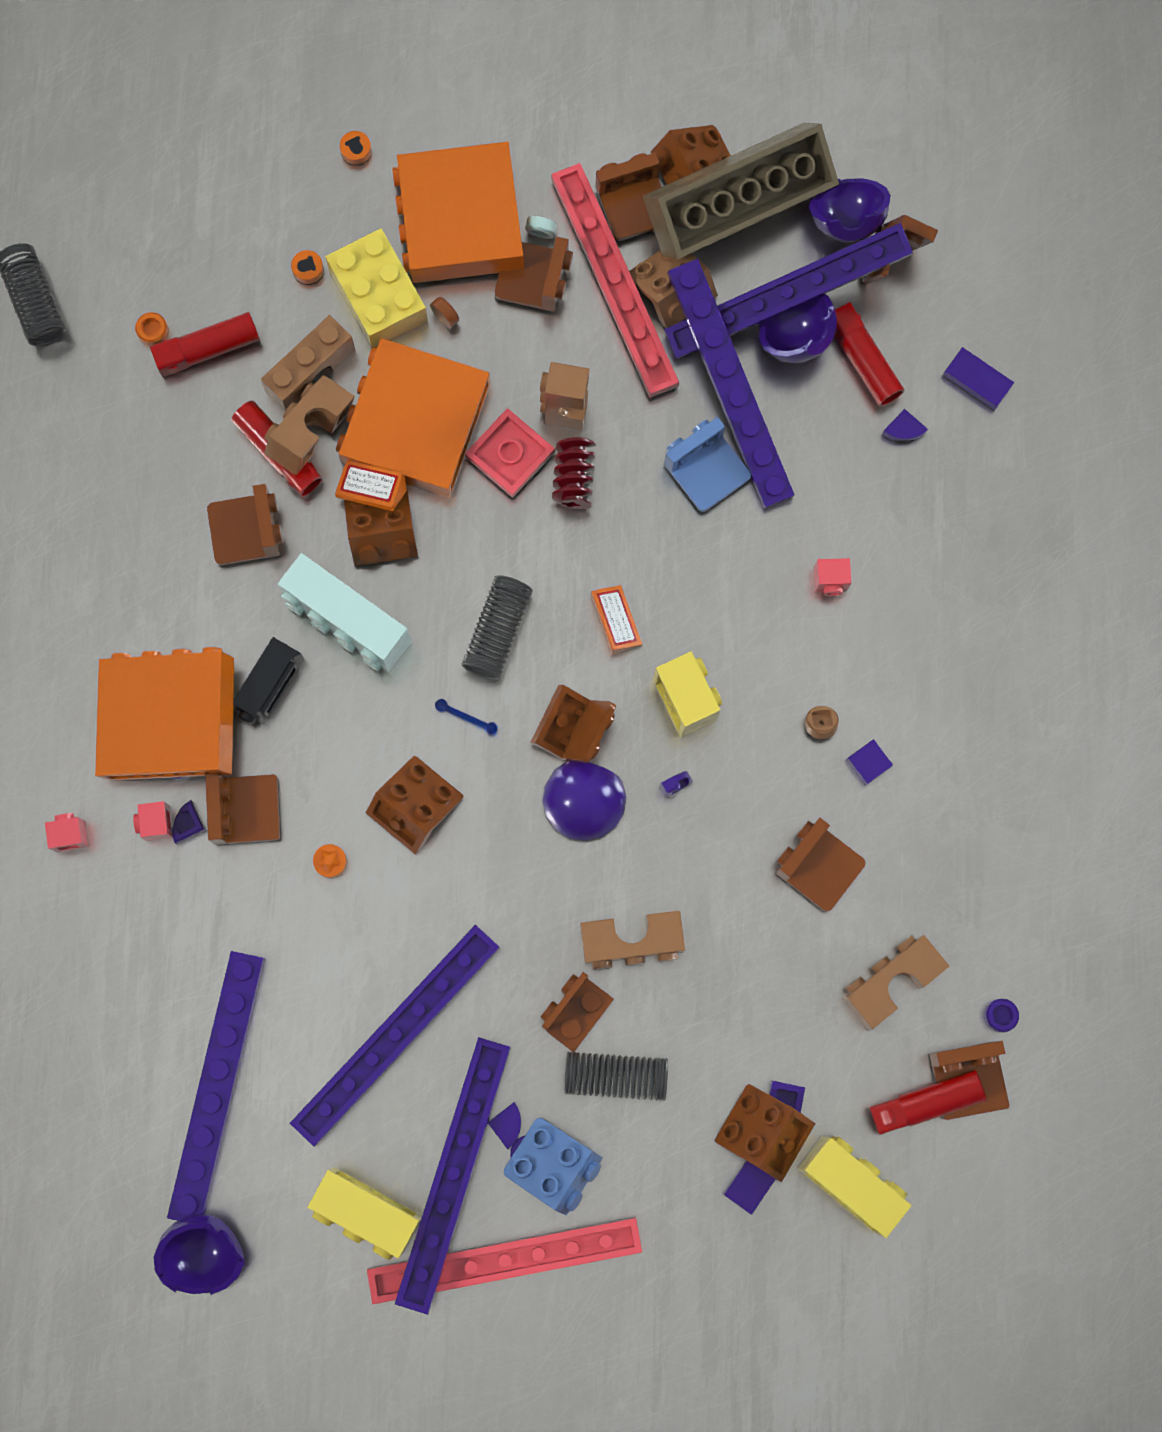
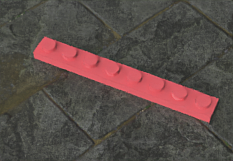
(615, 280)
(518, 1258)

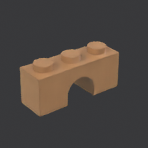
(322, 347)
(564, 395)
(321, 405)
(662, 939)
(870, 997)

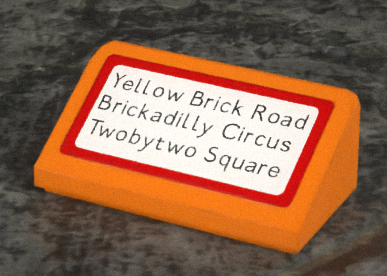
(371, 485)
(616, 619)

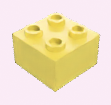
(687, 693)

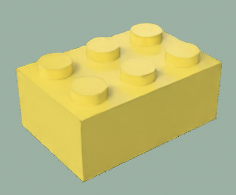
(376, 288)
(855, 1185)
(364, 1213)

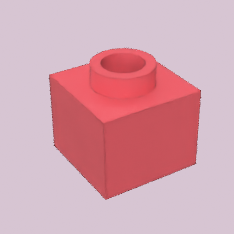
(832, 576)
(153, 821)
(66, 833)

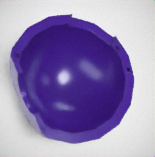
(851, 209)
(800, 332)
(583, 800)
(198, 1255)

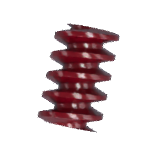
(571, 472)

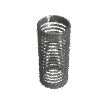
(38, 309)
(474, 662)
(616, 1068)

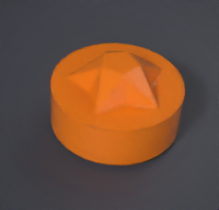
(330, 861)

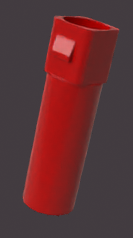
(209, 342)
(866, 356)
(254, 425)
(929, 1102)

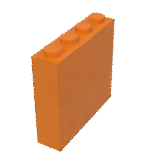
(458, 212)
(414, 415)
(165, 715)

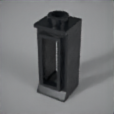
(267, 681)

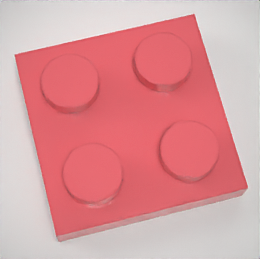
(510, 452)

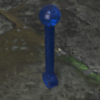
(442, 706)

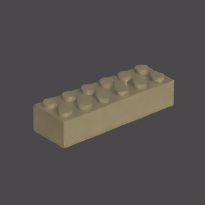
(741, 190)

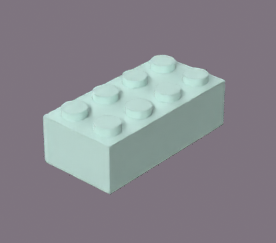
(345, 613)

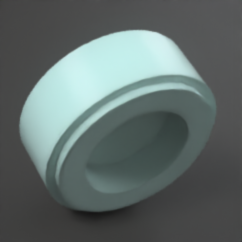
(541, 227)

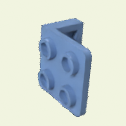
(706, 465)
(553, 1166)

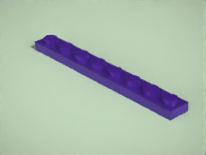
(801, 285)
(730, 383)
(394, 1035)
(216, 1086)
(452, 1176)

